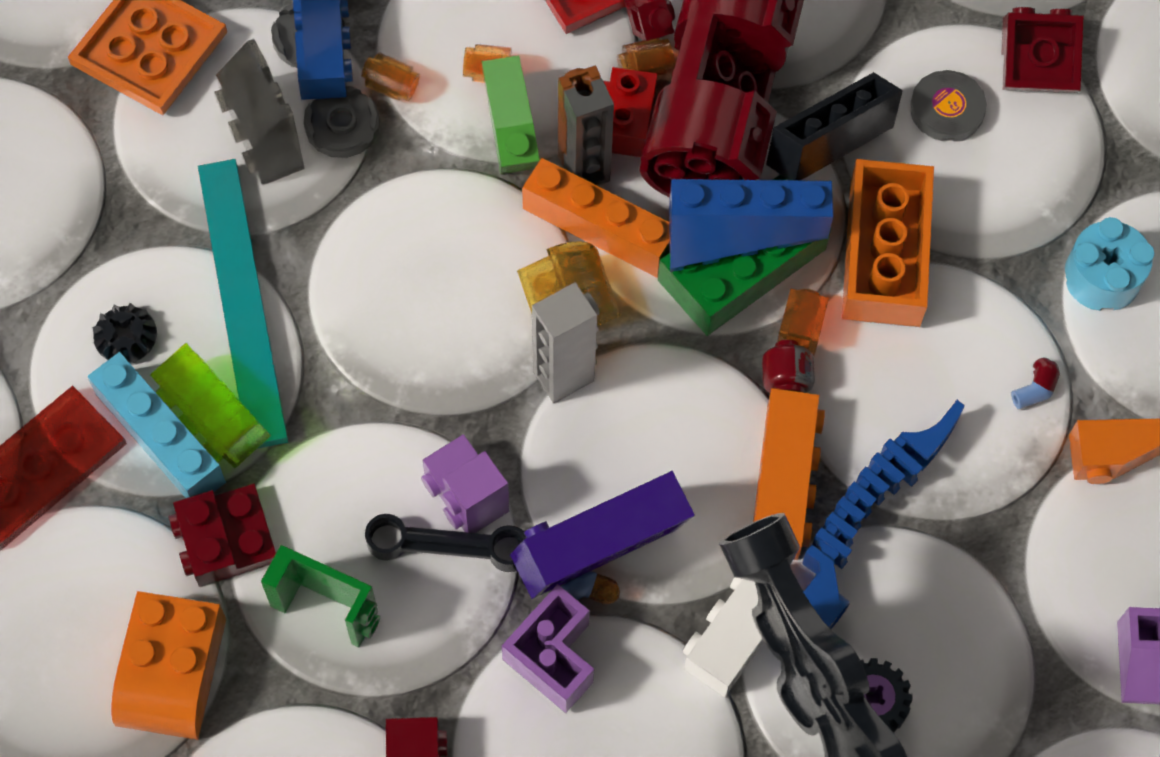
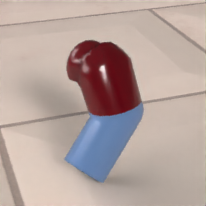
(1043, 385)

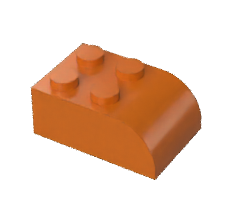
(167, 665)

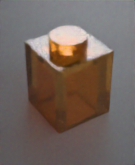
(803, 318)

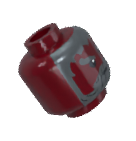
(788, 367)

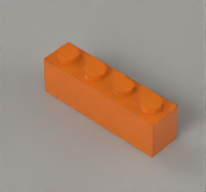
(597, 216)
(788, 460)

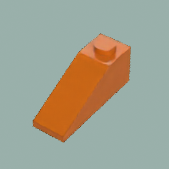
(1112, 447)

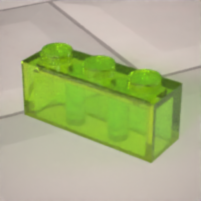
(208, 407)

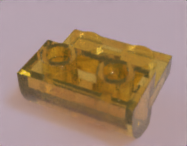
(564, 266)

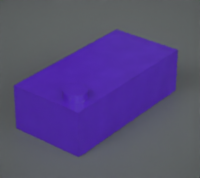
(600, 534)

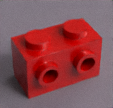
(633, 101)

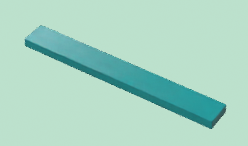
(242, 297)

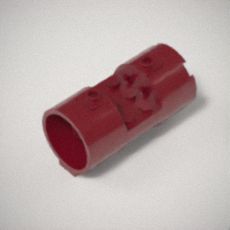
(717, 108)

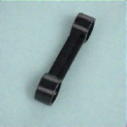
(442, 542)

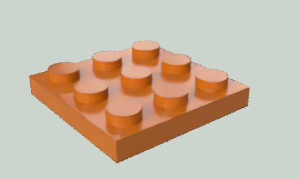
(148, 48)

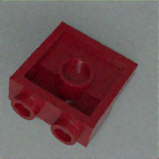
(1042, 50)
(222, 534)

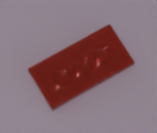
(51, 459)

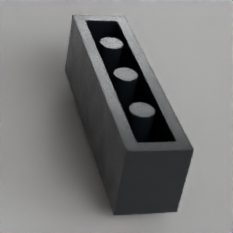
(833, 127)

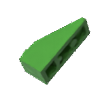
(510, 115)

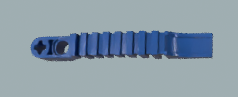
(832, 543)

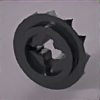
(142, 328)

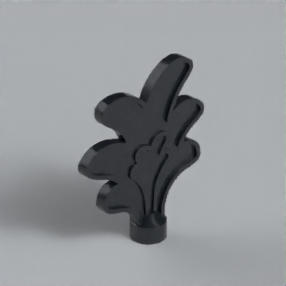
(820, 672)

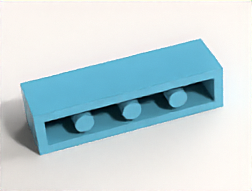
(155, 427)

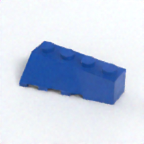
(321, 48)
(744, 216)

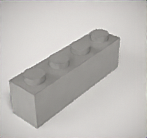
(564, 341)

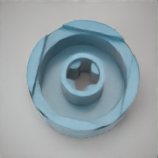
(1108, 265)

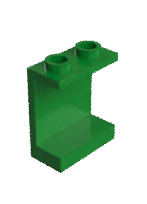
(293, 569)

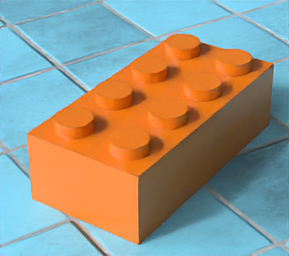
(888, 243)

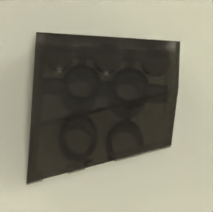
(259, 115)

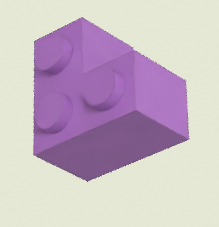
(467, 485)
(542, 650)

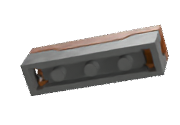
(585, 125)

